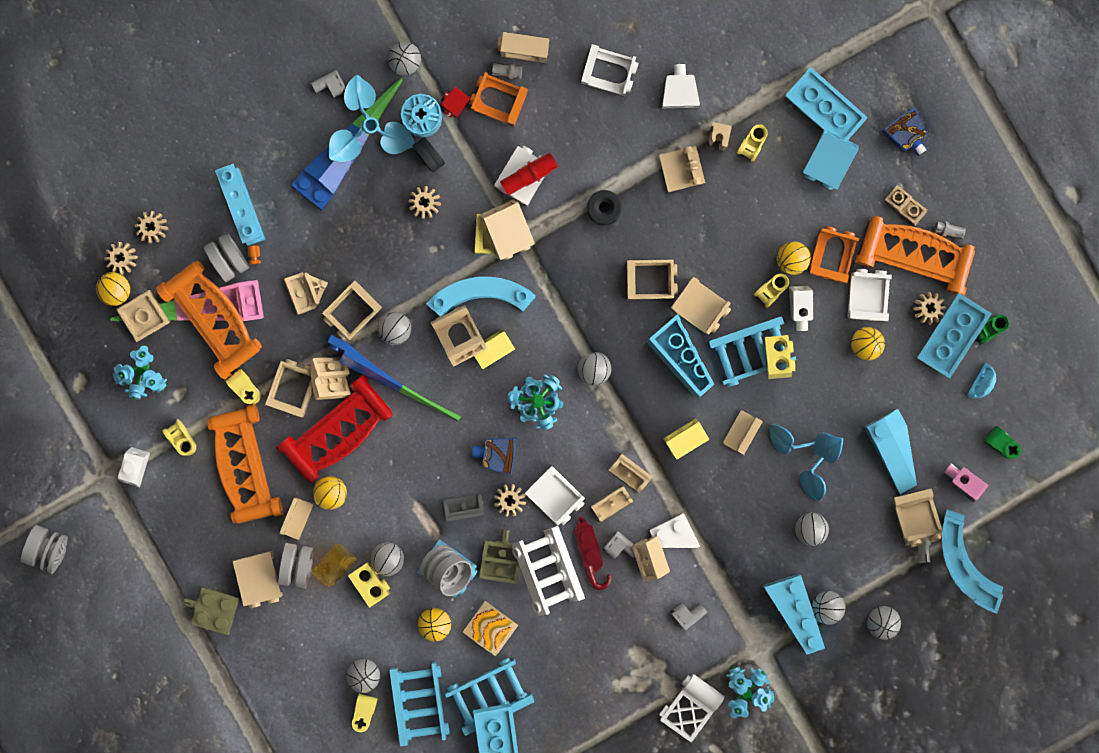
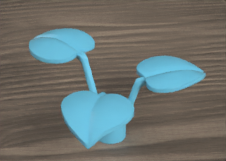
(345, 147)

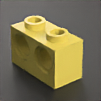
(774, 357)
(364, 587)

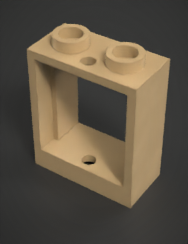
(523, 47)
(631, 290)
(330, 320)
(271, 401)

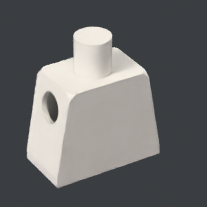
(680, 90)
(801, 298)
(133, 466)

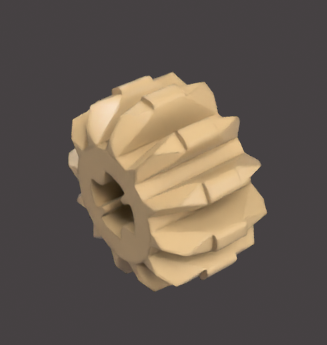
(428, 196)
(144, 229)
(120, 251)
(930, 316)
(504, 503)

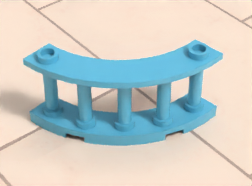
(480, 288)
(963, 572)

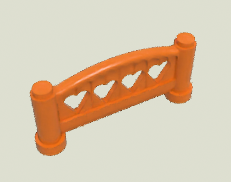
(875, 249)
(180, 289)
(261, 503)

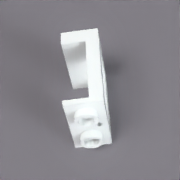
(625, 61)

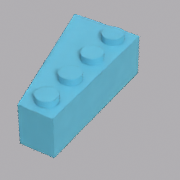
(680, 355)
(795, 608)

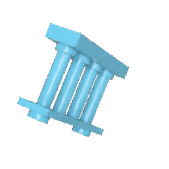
(240, 205)
(738, 339)
(523, 698)
(404, 715)

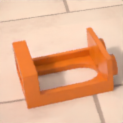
(489, 81)
(849, 246)

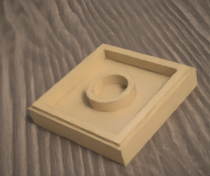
(143, 315)

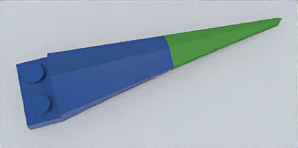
(323, 176)
(357, 362)

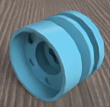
(430, 122)

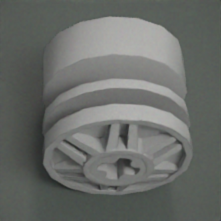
(41, 548)
(446, 570)

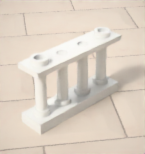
(564, 565)

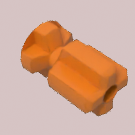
(253, 252)

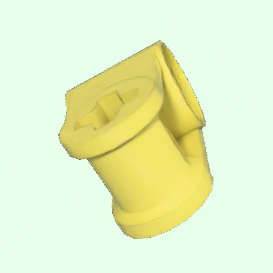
(752, 143)
(771, 290)
(241, 385)
(179, 437)
(364, 709)

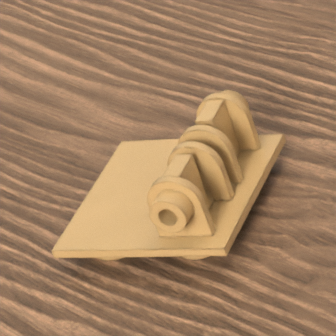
(682, 168)

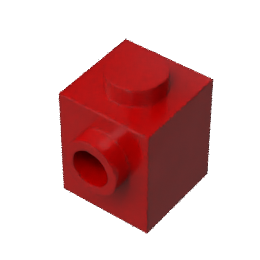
(454, 102)

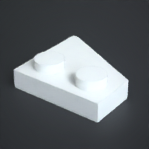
(675, 533)

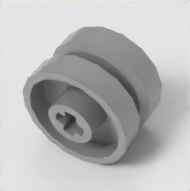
(226, 257)
(298, 566)

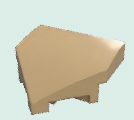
(304, 291)

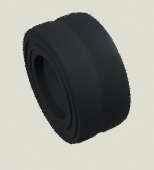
(428, 154)
(593, 207)

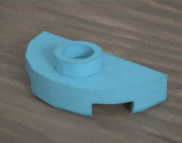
(984, 382)

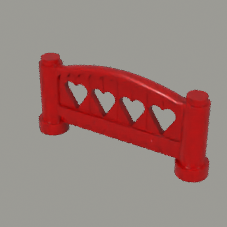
(363, 398)

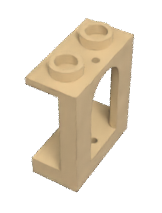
(465, 350)

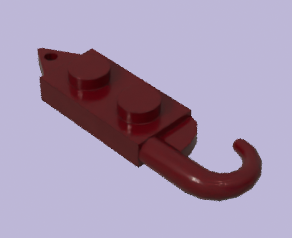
(590, 553)

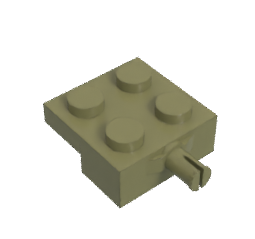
(498, 561)
(213, 610)

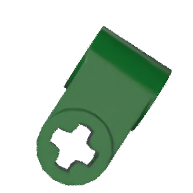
(990, 330)
(1000, 441)

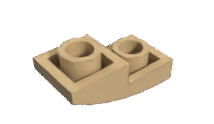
(906, 205)

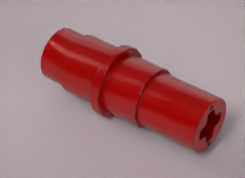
(529, 174)

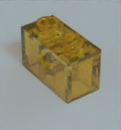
(334, 565)

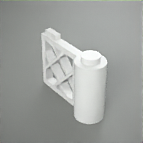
(699, 693)

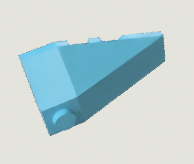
(892, 444)

